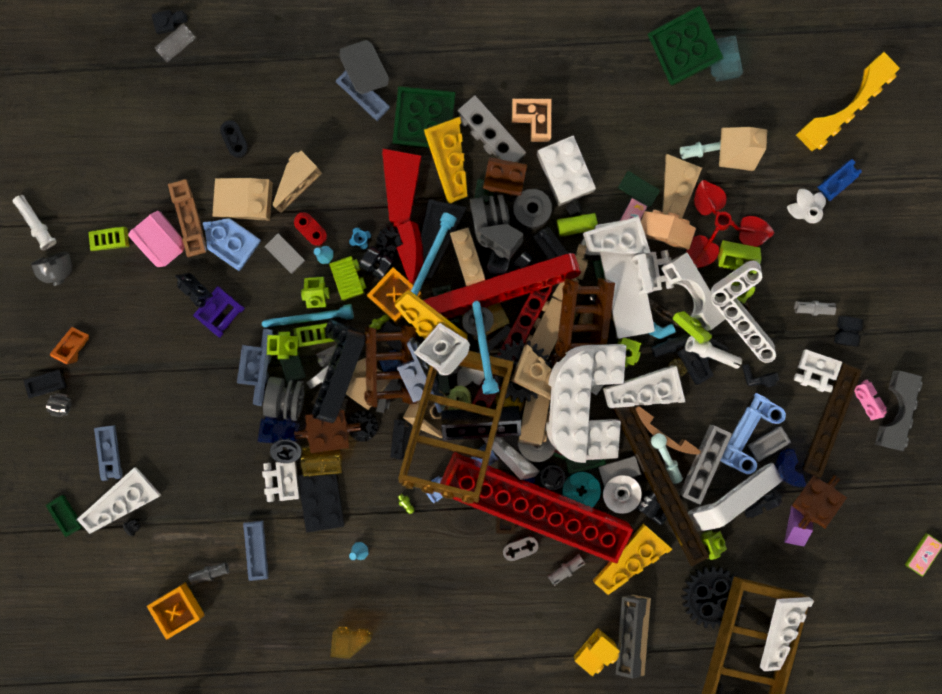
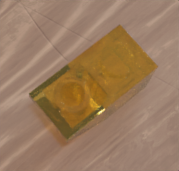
(348, 643)

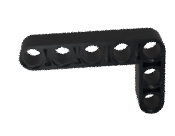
(340, 370)

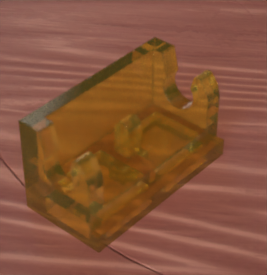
(321, 462)

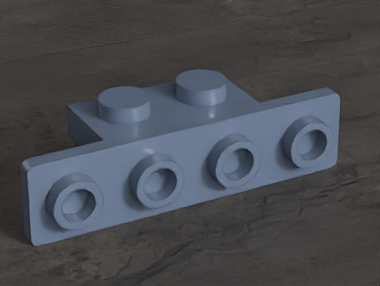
(254, 367)
(415, 374)

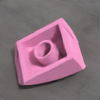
(157, 239)

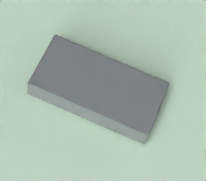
(285, 253)
(769, 443)
(622, 467)

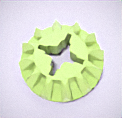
(460, 392)

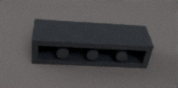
(470, 425)

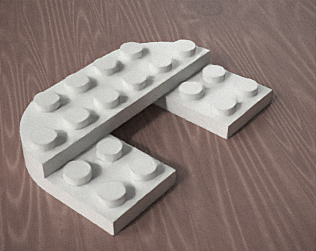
(570, 385)

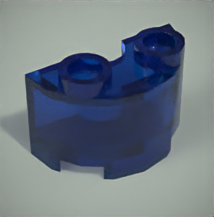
(274, 429)
(786, 468)

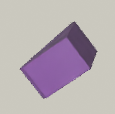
(794, 533)

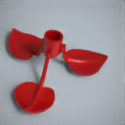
(708, 200)

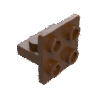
(505, 176)

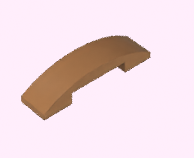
(188, 218)
(683, 446)

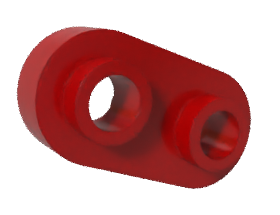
(310, 229)

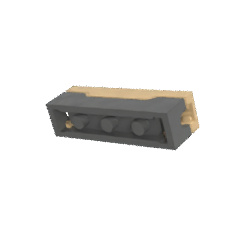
(633, 636)

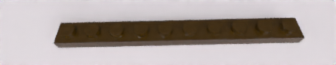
(661, 484)

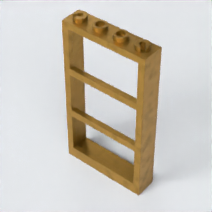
(473, 361)
(780, 677)

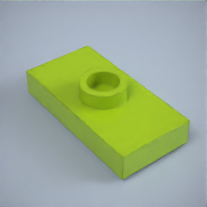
(692, 326)

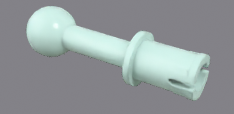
(698, 149)
(659, 441)

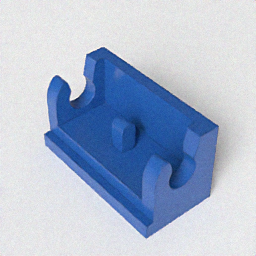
(839, 180)

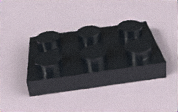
(321, 502)

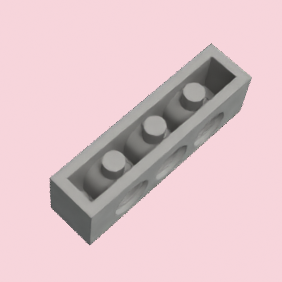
(475, 108)
(705, 464)

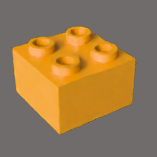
(388, 291)
(175, 610)

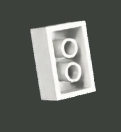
(566, 170)

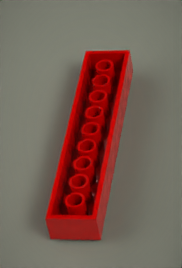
(540, 509)

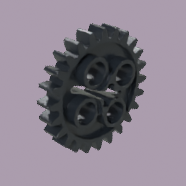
(516, 350)
(708, 579)

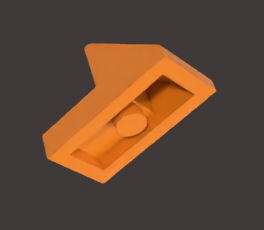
(69, 346)

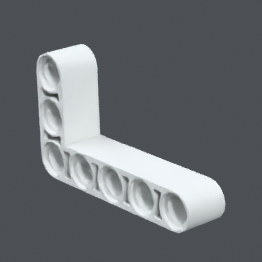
(741, 314)
(735, 501)

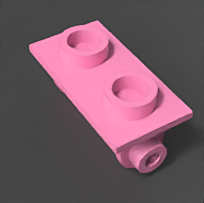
(873, 406)

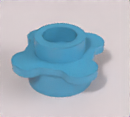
(359, 233)

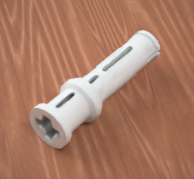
(37, 228)
(707, 350)

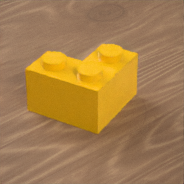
(596, 651)

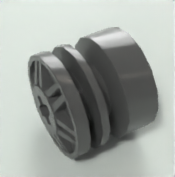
(490, 214)
(280, 398)

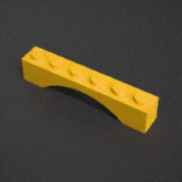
(874, 76)

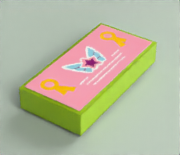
(924, 554)

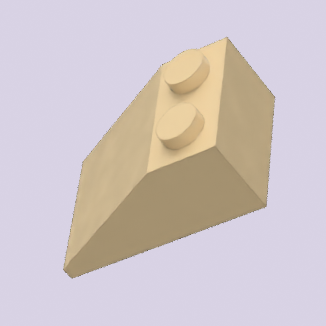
(296, 179)
(242, 198)

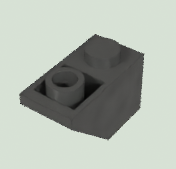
(500, 238)

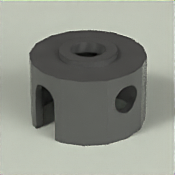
(528, 219)

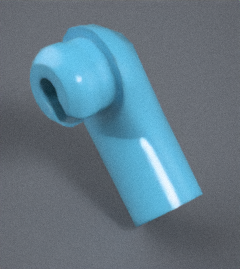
(662, 332)

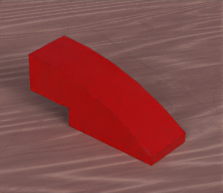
(412, 250)

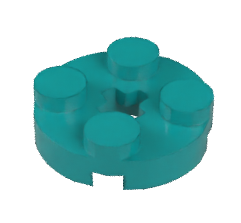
(590, 484)

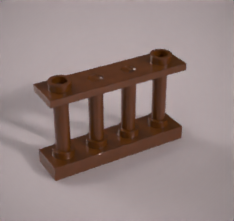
(601, 318)
(371, 394)

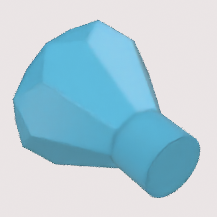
(324, 254)
(359, 551)

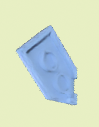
(230, 241)

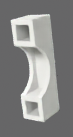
(684, 272)

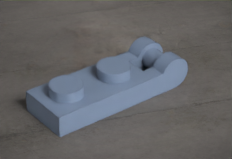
(108, 452)

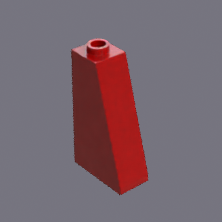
(401, 183)

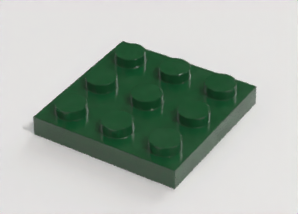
(685, 46)
(419, 110)

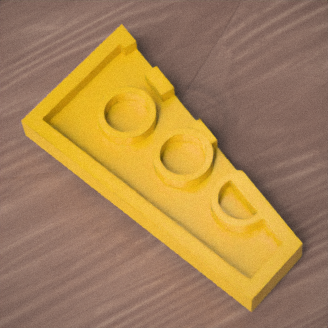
(448, 157)
(422, 315)
(638, 553)

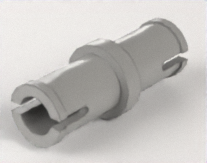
(815, 308)
(566, 570)

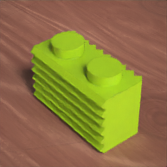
(735, 255)
(347, 278)

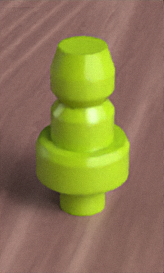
(377, 323)
(404, 501)

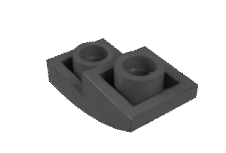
(394, 384)

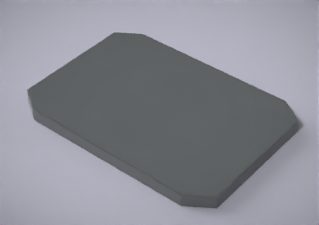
(363, 67)

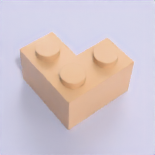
(534, 112)
(668, 229)

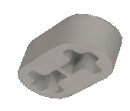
(518, 544)

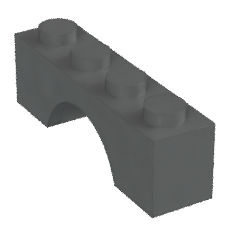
(906, 389)

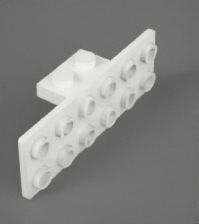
(632, 284)

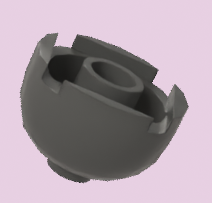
(54, 268)

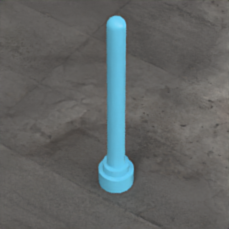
(447, 221)
(344, 312)
(490, 385)

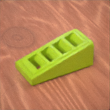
(123, 235)
(297, 332)

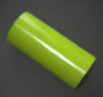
(576, 224)

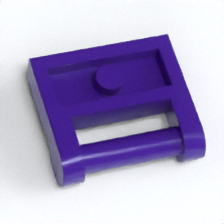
(213, 309)

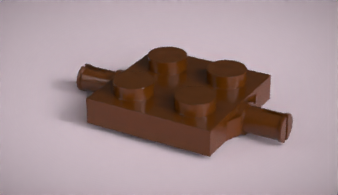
(325, 435)
(819, 502)

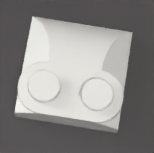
(443, 349)

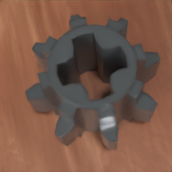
(58, 405)

